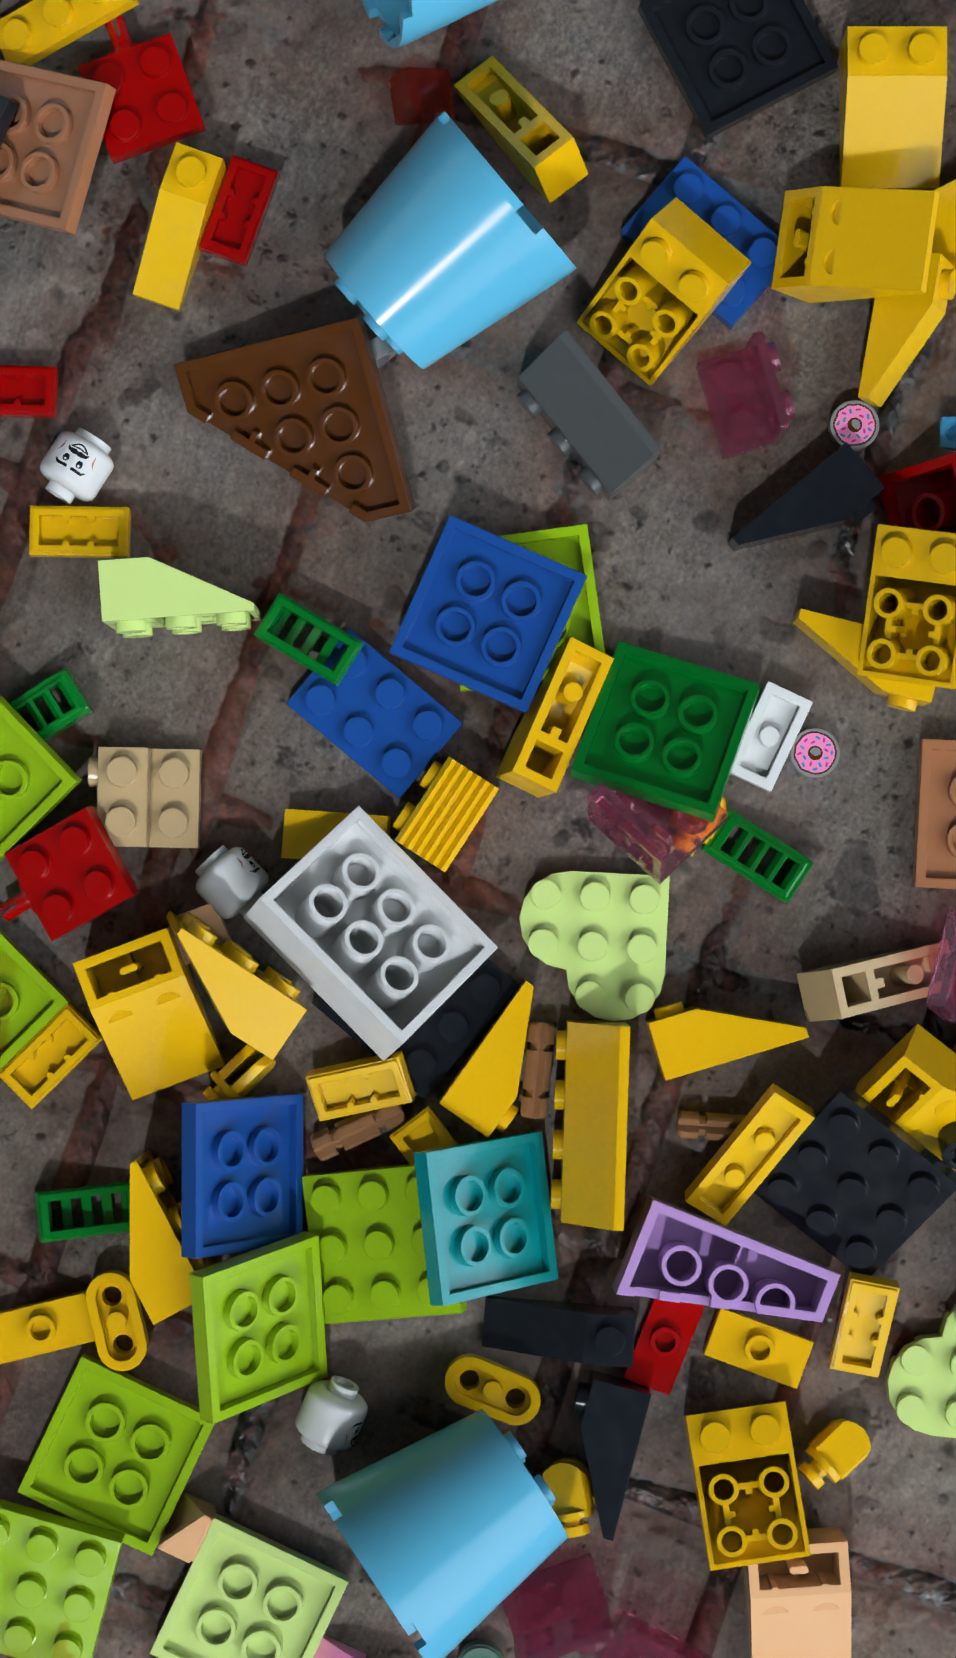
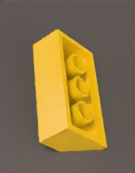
(592, 1123)

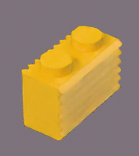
(445, 812)

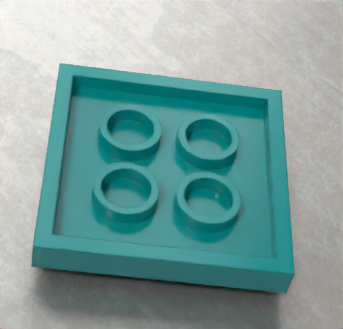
(485, 1217)

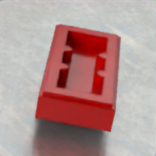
(239, 210)
(29, 391)
(663, 1344)

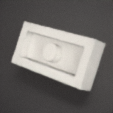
(770, 735)

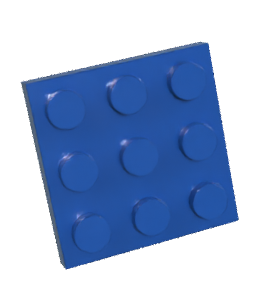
(488, 614)
(241, 1173)

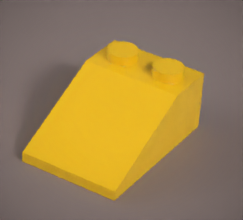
(892, 106)

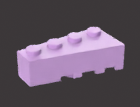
(719, 1267)

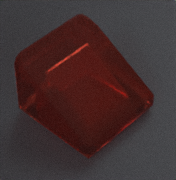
(420, 95)

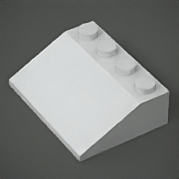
(370, 932)

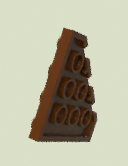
(310, 408)

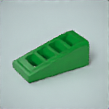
(277, 618)
(76, 698)
(792, 880)
(43, 1212)

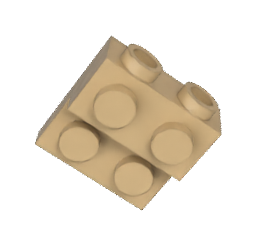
(148, 795)

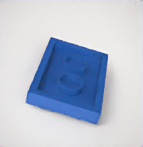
(725, 217)
(377, 717)

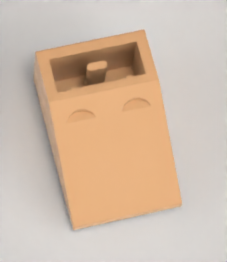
(802, 1602)

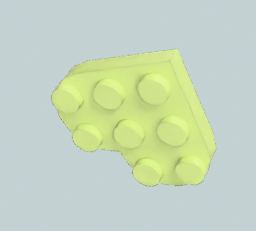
(605, 936)
(923, 1381)

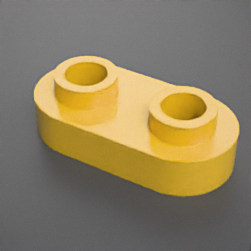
(116, 1319)
(492, 1388)

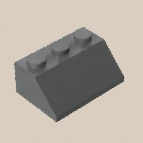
(586, 417)

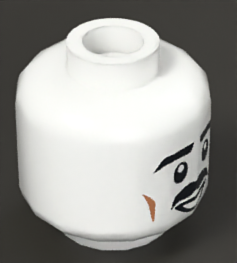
(76, 466)
(231, 881)
(331, 1415)

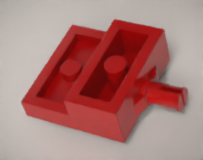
(151, 95)
(69, 875)

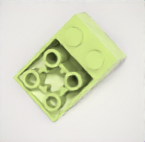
(150, 595)

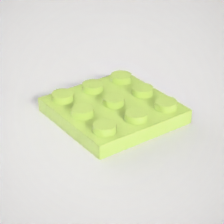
(249, 1600)

